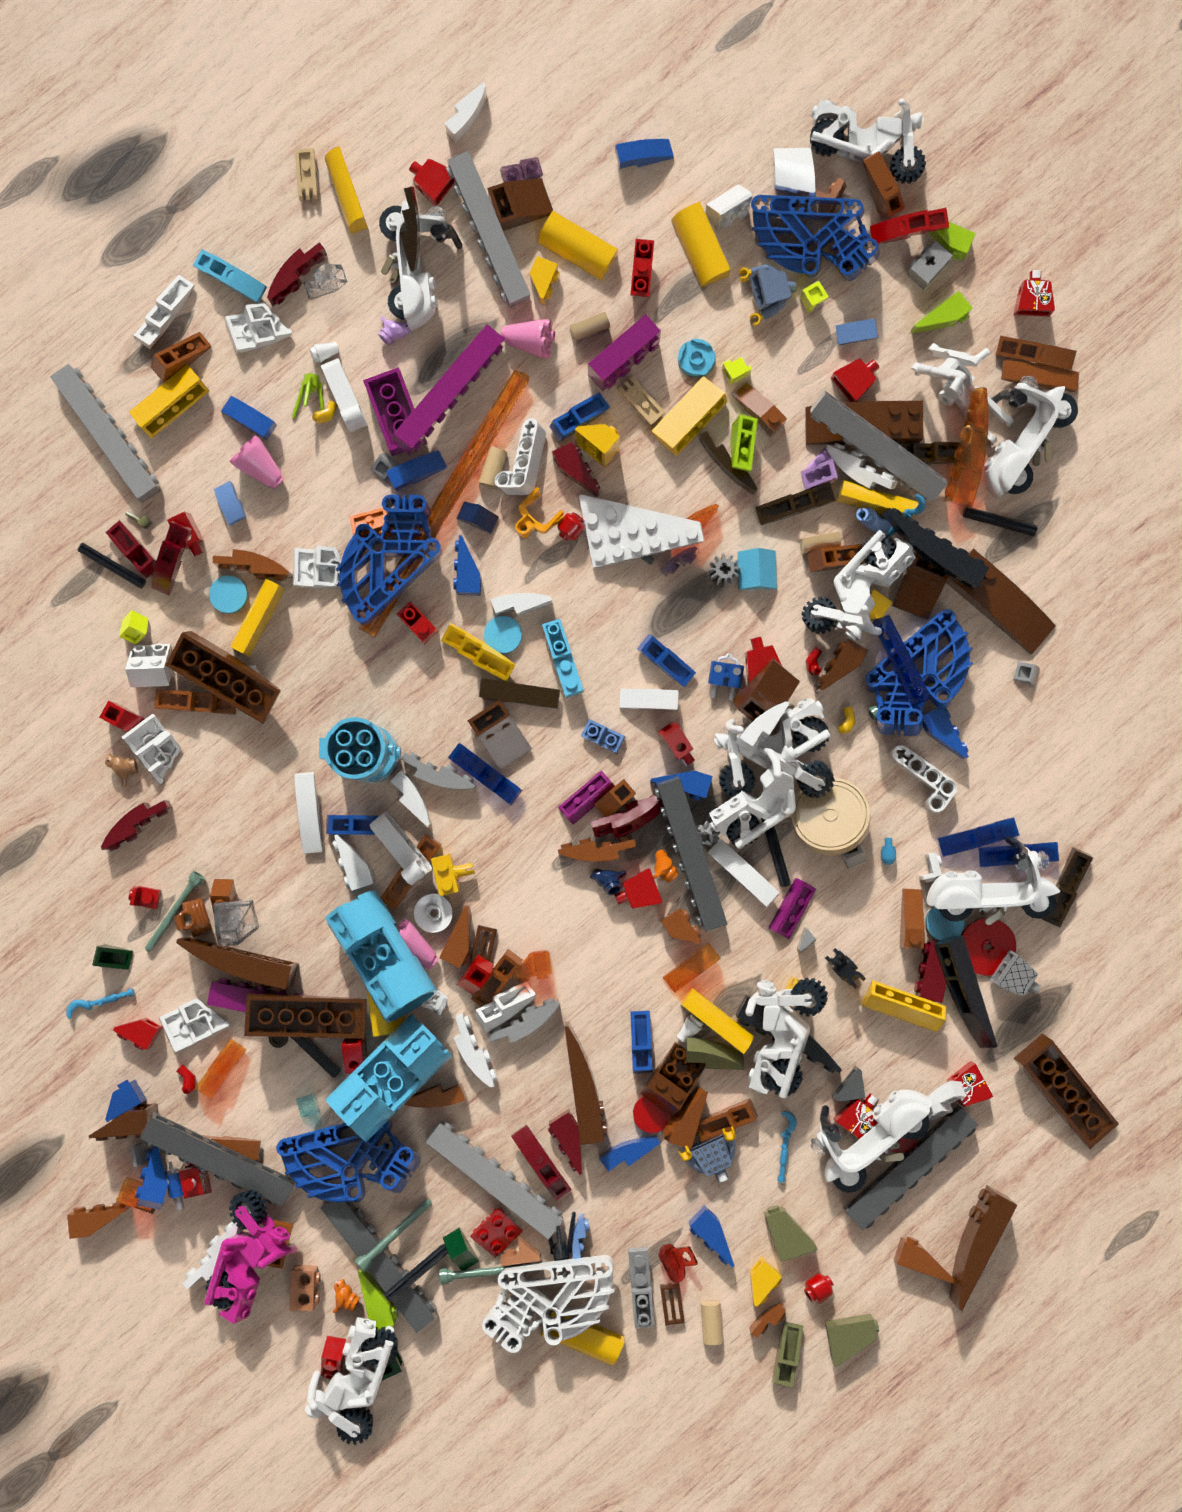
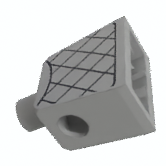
(1016, 975)

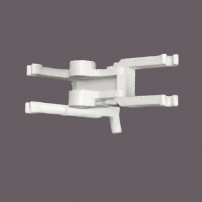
(959, 380)

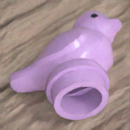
(393, 330)

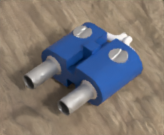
(725, 675)
(174, 1186)

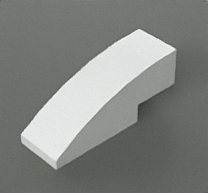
(466, 113)
(520, 602)
(649, 699)
(761, 726)
(412, 797)
(504, 1006)
(943, 1097)

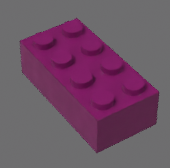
(624, 353)
(390, 403)

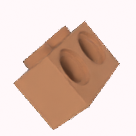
(299, 1287)

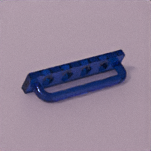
(920, 692)

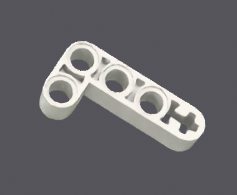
(344, 395)
(527, 461)
(921, 775)
(401, 848)

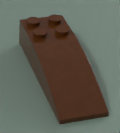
(896, 419)
(1007, 607)
(223, 675)
(243, 964)
(304, 1016)
(1066, 1090)
(587, 1103)
(978, 1241)

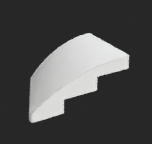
(794, 170)
(255, 328)
(316, 567)
(153, 746)
(191, 1024)

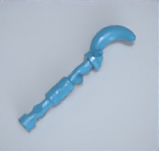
(908, 513)
(88, 1005)
(786, 1135)

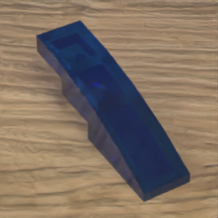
(485, 773)
(978, 836)
(1004, 854)

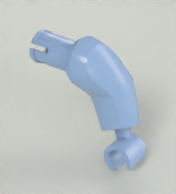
(872, 520)

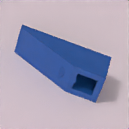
(468, 576)
(939, 727)
(693, 783)
(154, 1181)
(708, 1227)

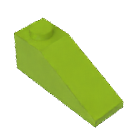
(955, 240)
(947, 314)
(743, 442)
(376, 1305)

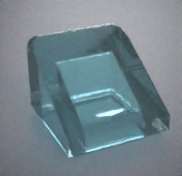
(308, 1105)

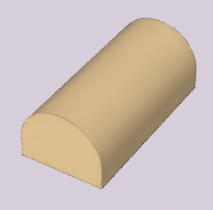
(590, 326)
(493, 465)
(821, 541)
(711, 1323)

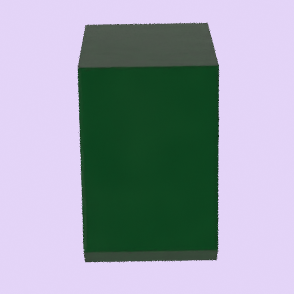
(112, 957)
(460, 1250)

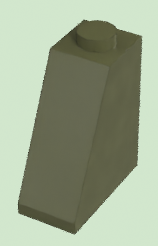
(787, 1234)
(850, 1336)

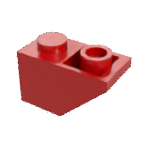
(417, 622)
(120, 716)
(476, 975)
(140, 1032)
(332, 1357)

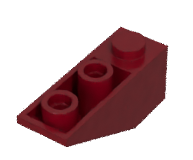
(573, 467)
(931, 979)
(566, 1131)

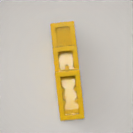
(478, 652)

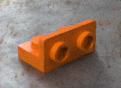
(374, 519)

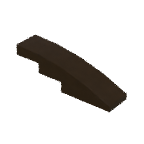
(411, 237)
(934, 452)
(723, 460)
(795, 504)

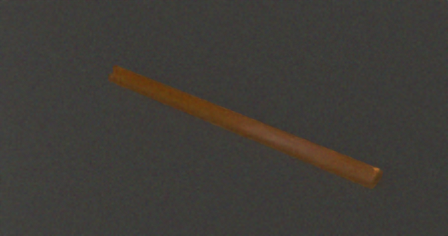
(460, 478)

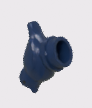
(608, 880)

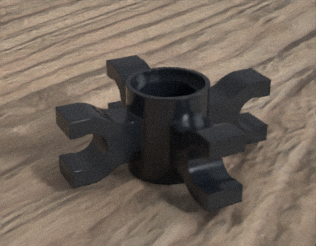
(845, 968)

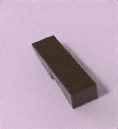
(519, 693)
(1068, 883)

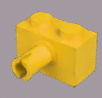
(448, 874)

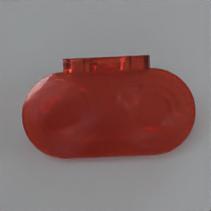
(674, 1261)

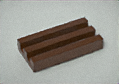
(487, 930)
(669, 1287)

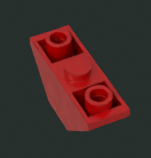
(642, 267)

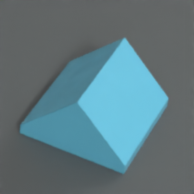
(757, 569)

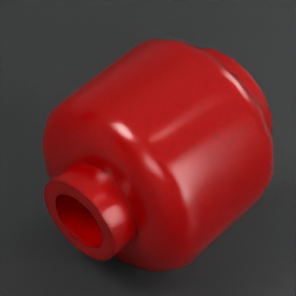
(571, 526)
(818, 1288)

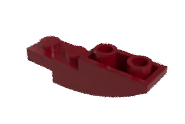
(288, 279)
(169, 558)
(626, 822)
(128, 826)
(541, 1162)

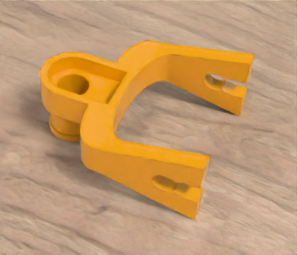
(529, 523)

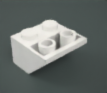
(729, 206)
(147, 665)

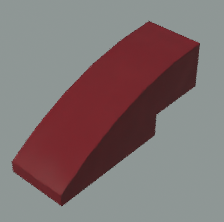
(132, 548)

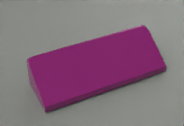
(584, 799)
(792, 908)

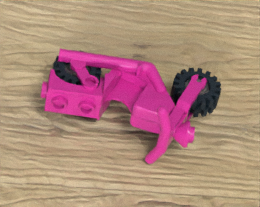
(233, 1277)

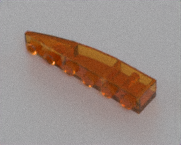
(971, 452)

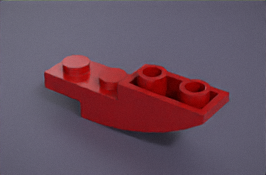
(910, 225)

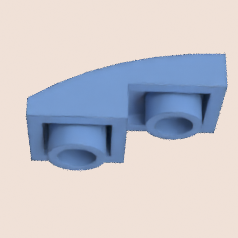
(856, 331)
(229, 503)
(603, 736)
(581, 1227)

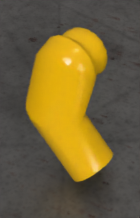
(325, 415)
(849, 721)

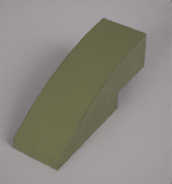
(713, 1054)
(787, 1354)

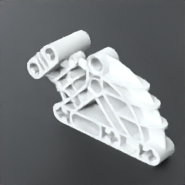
(510, 1320)

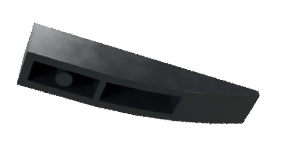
(938, 551)
(965, 989)
(813, 1050)

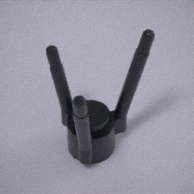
(561, 1250)

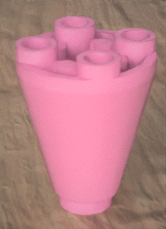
(531, 337)
(257, 463)
(417, 944)

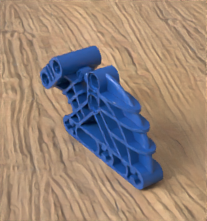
(851, 248)
(406, 519)
(898, 711)
(390, 1163)

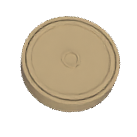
(833, 821)

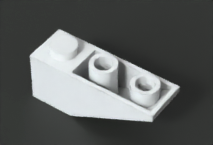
(357, 869)

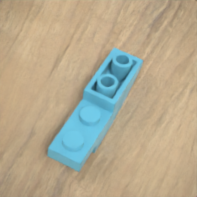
(230, 275)
(562, 658)

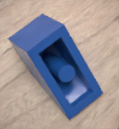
(124, 1099)

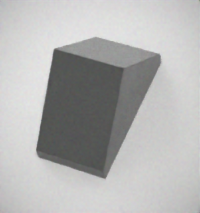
(851, 1087)

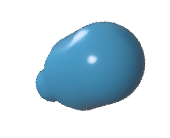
(888, 852)

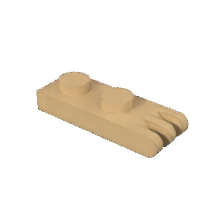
(306, 173)
(641, 401)

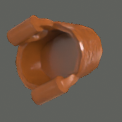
(200, 920)

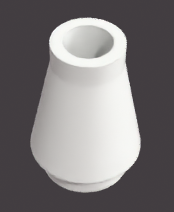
(321, 352)
(690, 1027)

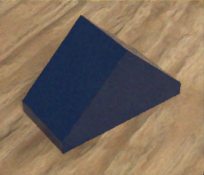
(477, 517)

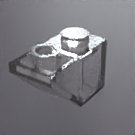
(325, 280)

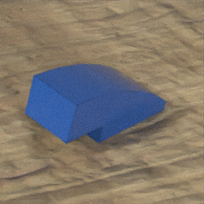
(643, 152)
(579, 415)
(249, 417)
(416, 470)
(666, 660)
(350, 824)
(641, 1042)
(628, 1151)

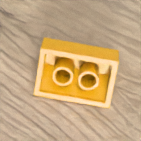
(598, 442)

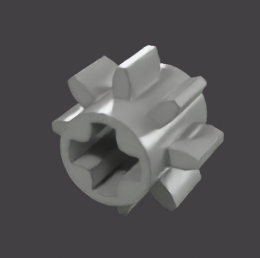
(707, 834)

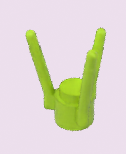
(310, 384)

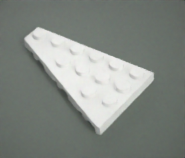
(629, 532)

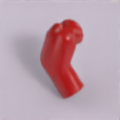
(811, 662)
(189, 1079)

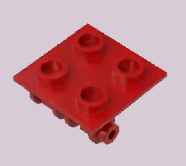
(496, 1232)

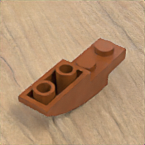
(1036, 352)
(260, 566)
(589, 852)

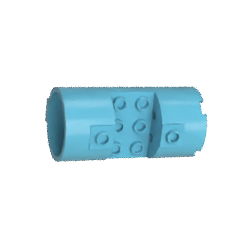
(360, 750)
(381, 955)
(388, 1078)

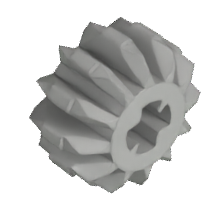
(728, 566)

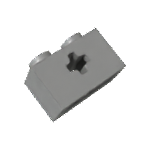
(938, 259)

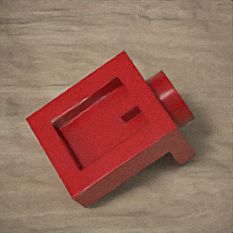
(144, 897)

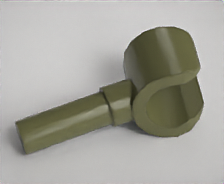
(144, 521)

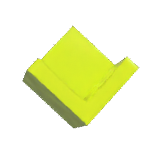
(813, 296)
(736, 370)
(133, 627)

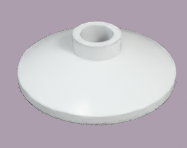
(423, 915)

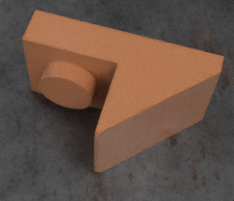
(835, 191)
(526, 1254)

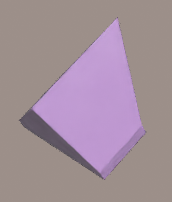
(819, 471)

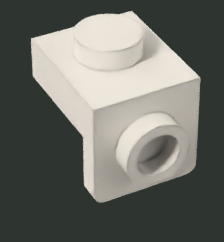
(934, 863)
(437, 1002)

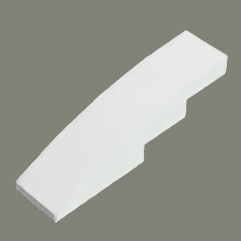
(164, 312)
(308, 812)
(743, 872)

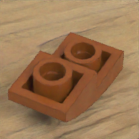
(772, 1315)

